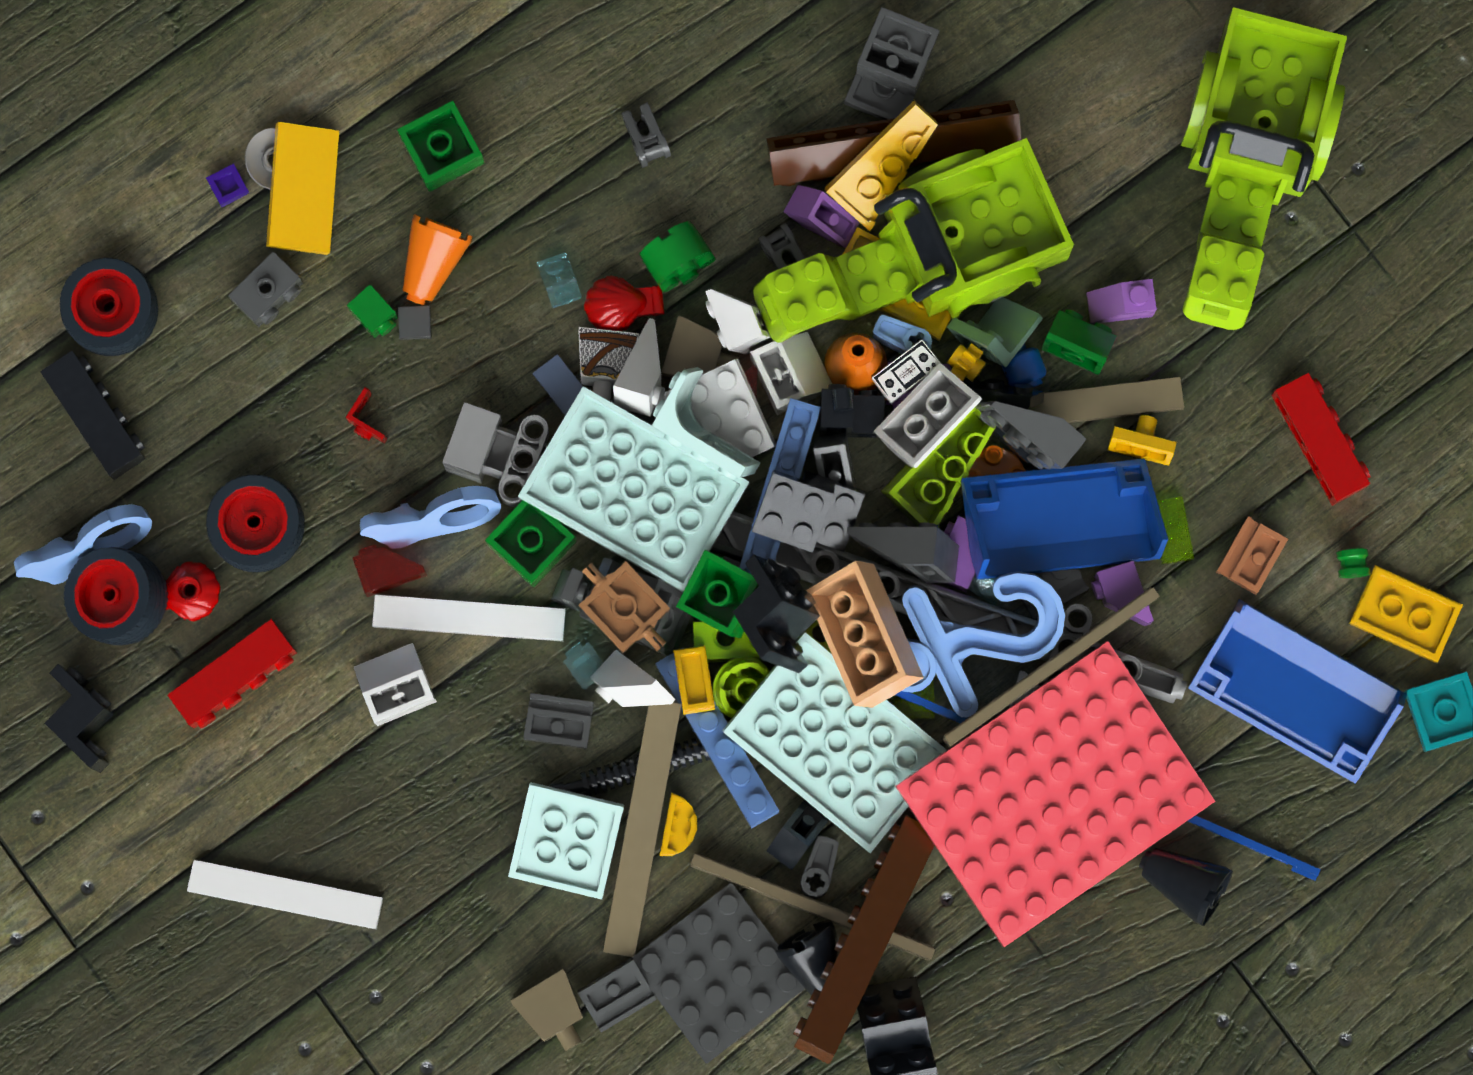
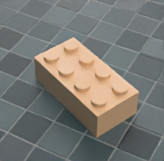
(864, 634)

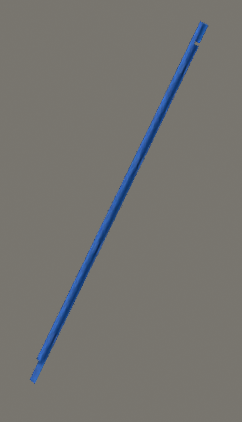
(1297, 866)

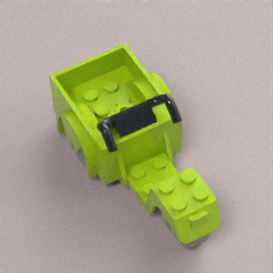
(1259, 131)
(951, 240)

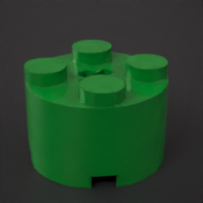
(677, 256)

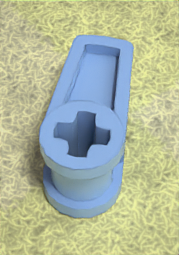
(899, 334)

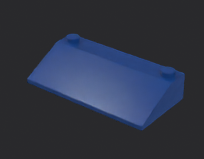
(1062, 518)
(1298, 691)

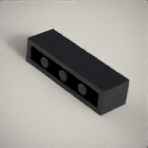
(93, 415)

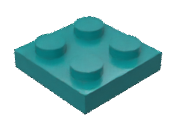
(1442, 711)

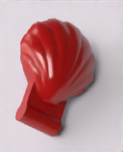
(616, 303)
(192, 591)

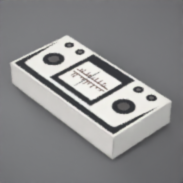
(905, 371)

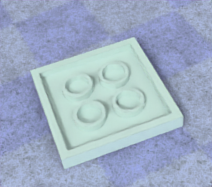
(566, 840)

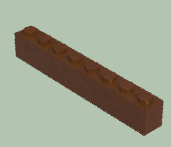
(828, 151)
(866, 941)

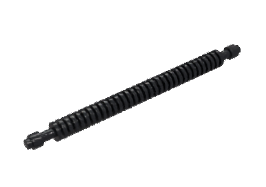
(627, 771)

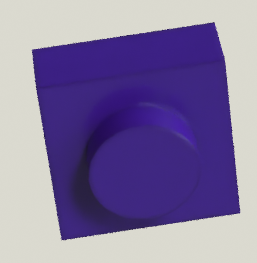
(227, 185)

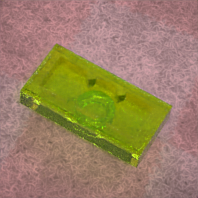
(1176, 525)

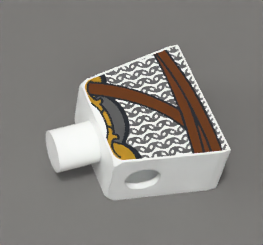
(603, 357)

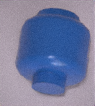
(1025, 367)

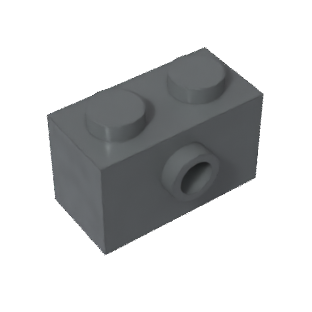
(266, 290)

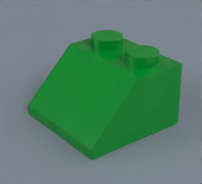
(1079, 341)
(716, 592)

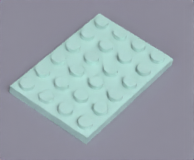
(632, 489)
(828, 749)

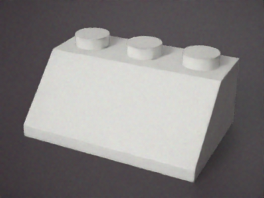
(927, 416)

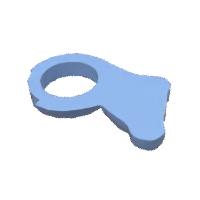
(407, 525)
(57, 558)

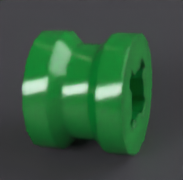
(1353, 563)

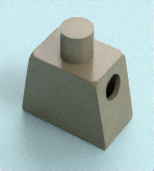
(693, 347)
(552, 1009)

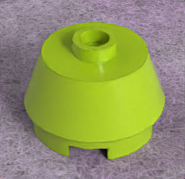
(736, 682)

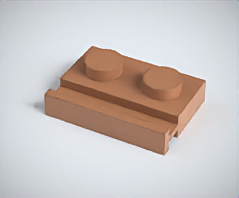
(1252, 555)

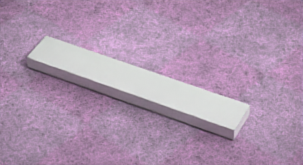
(469, 618)
(285, 894)

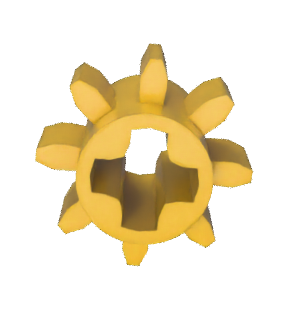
(967, 362)

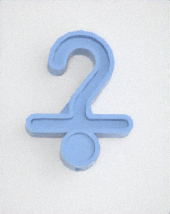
(947, 644)

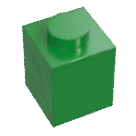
(373, 312)

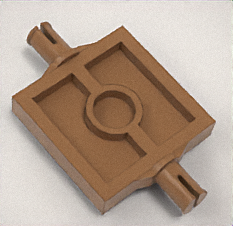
(624, 607)

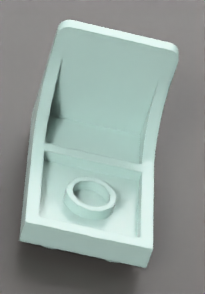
(680, 427)

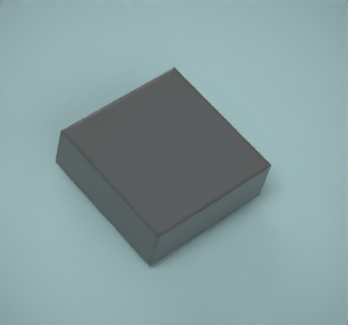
(414, 322)

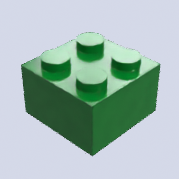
(441, 146)
(530, 542)

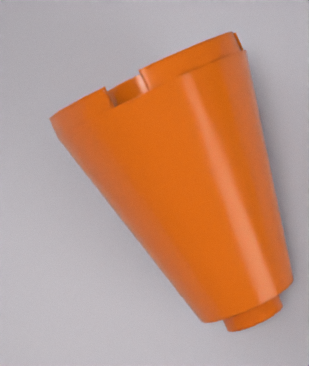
(431, 258)
(854, 361)

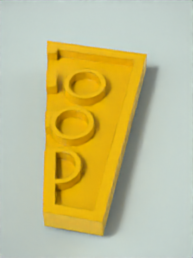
(882, 164)

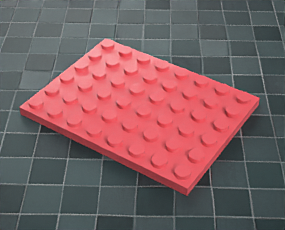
(1055, 793)

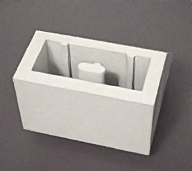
(739, 322)
(790, 371)
(394, 684)

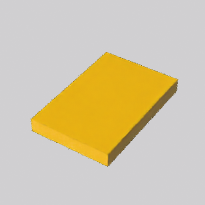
(1405, 614)

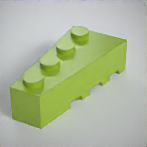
(929, 489)

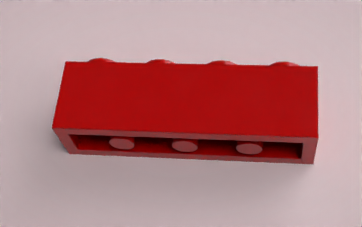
(1321, 439)
(232, 674)

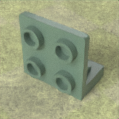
(999, 331)

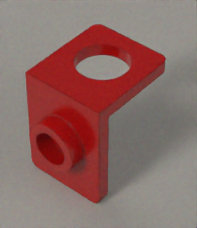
(360, 427)

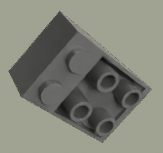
(1044, 437)
(916, 550)

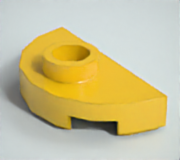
(679, 826)

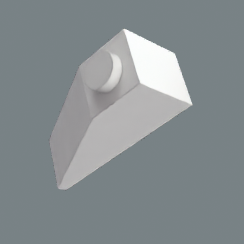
(639, 381)
(628, 684)

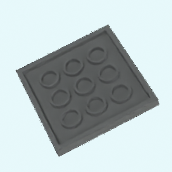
(717, 973)

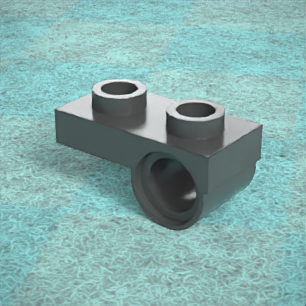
(571, 588)

